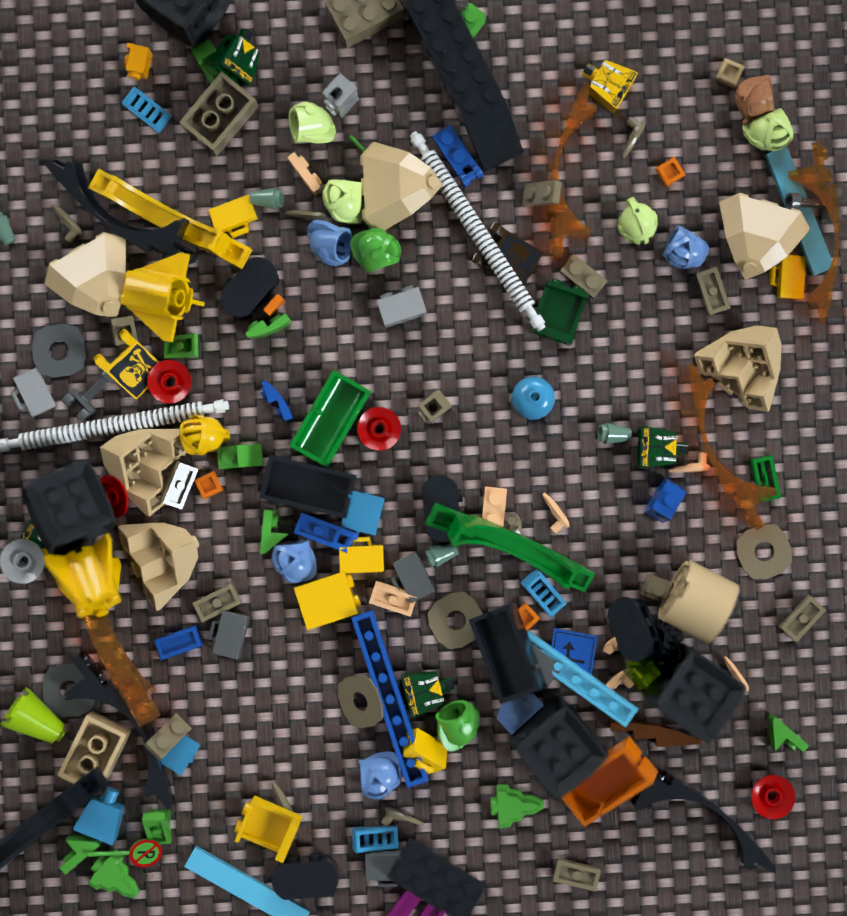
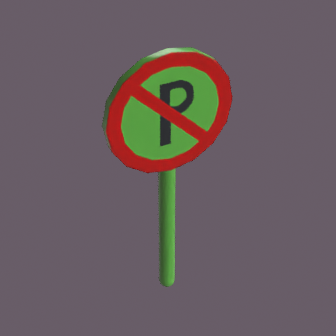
(142, 853)

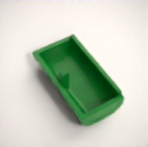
(330, 418)

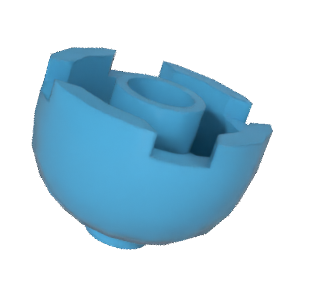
(528, 406)

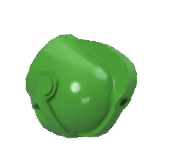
(375, 249)
(457, 724)

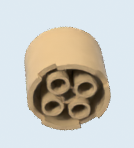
(698, 601)

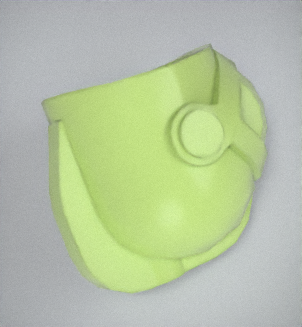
(310, 124)
(769, 131)
(344, 200)
(637, 222)

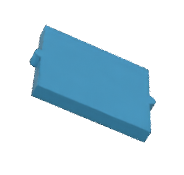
(363, 513)
(181, 755)

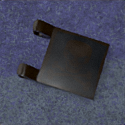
(519, 253)

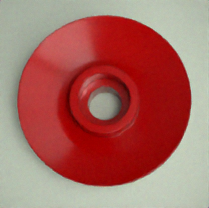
(161, 374)
(368, 423)
(116, 494)
(782, 801)

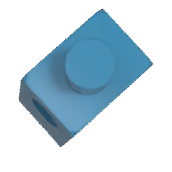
(102, 817)

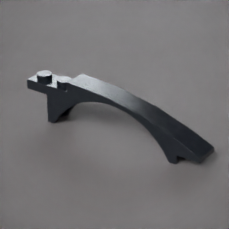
(165, 240)
(95, 687)
(677, 789)
(51, 814)

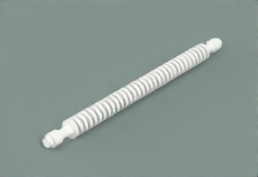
(473, 225)
(118, 424)

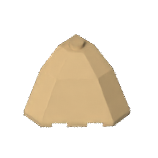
(394, 185)
(760, 232)
(91, 275)
(745, 364)
(143, 463)
(161, 557)

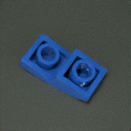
(272, 395)

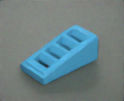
(132, 97)
(531, 579)
(365, 831)

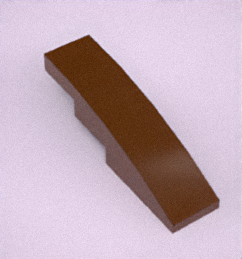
(661, 734)

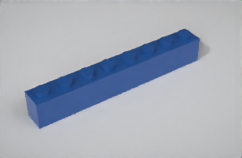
(389, 692)

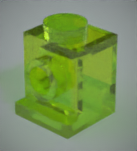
(645, 676)

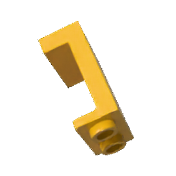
(327, 600)
(268, 826)

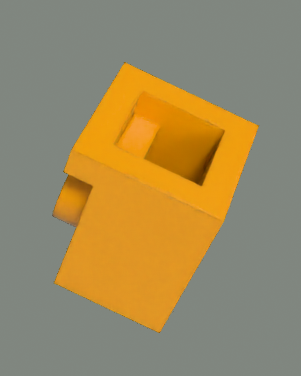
(138, 61)

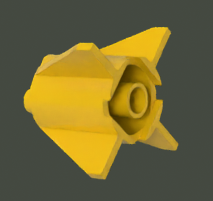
(160, 294)
(88, 577)

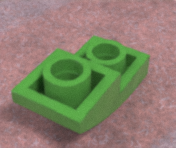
(260, 329)

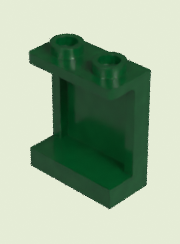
(561, 311)

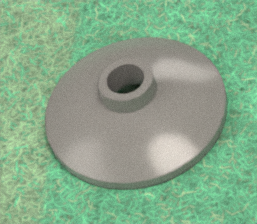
(12, 564)

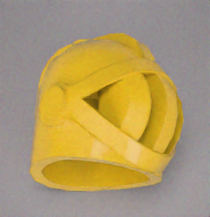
(205, 437)

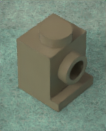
(119, 323)
(442, 406)
(655, 587)

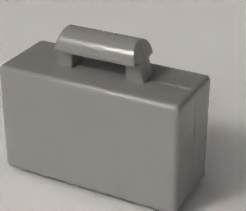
(34, 393)

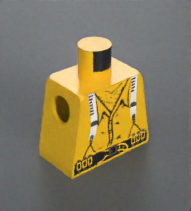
(609, 83)

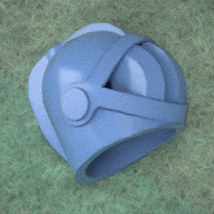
(327, 242)
(685, 249)
(294, 561)
(380, 774)

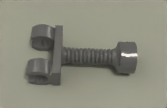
(794, 201)
(84, 399)

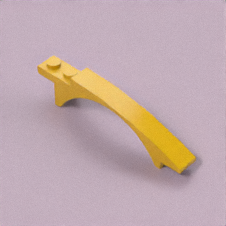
(200, 235)

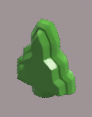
(512, 805)
(113, 875)

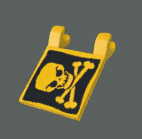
(130, 367)

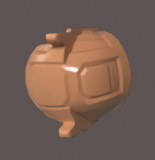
(754, 97)

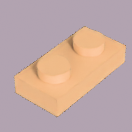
(300, 166)
(494, 505)
(392, 598)

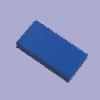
(178, 642)

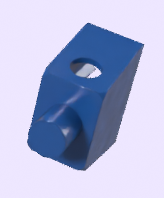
(665, 500)

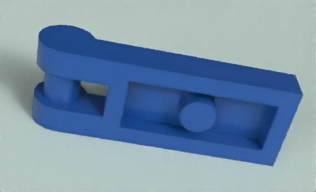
(457, 155)
(324, 532)

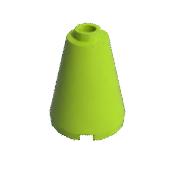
(33, 718)

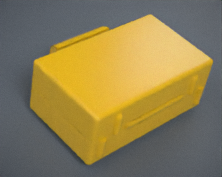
(232, 215)
(790, 277)
(362, 558)
(429, 749)

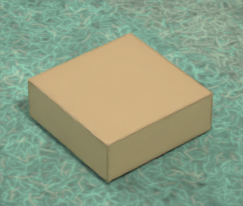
(729, 73)

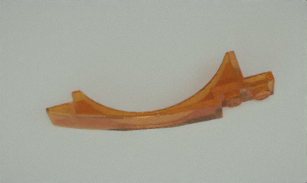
(816, 180)
(564, 221)
(746, 493)
(123, 673)

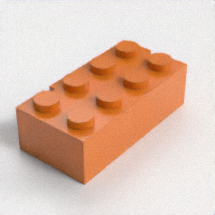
(613, 783)

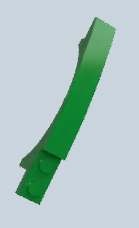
(476, 530)

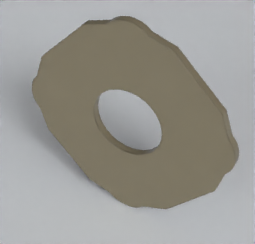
(764, 569)
(438, 615)
(365, 686)

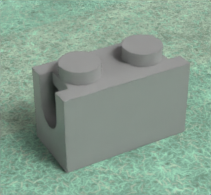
(340, 96)
(401, 306)

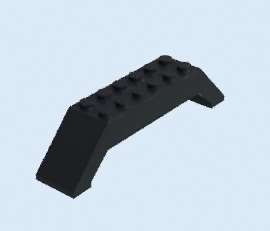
(466, 79)

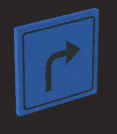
(576, 647)

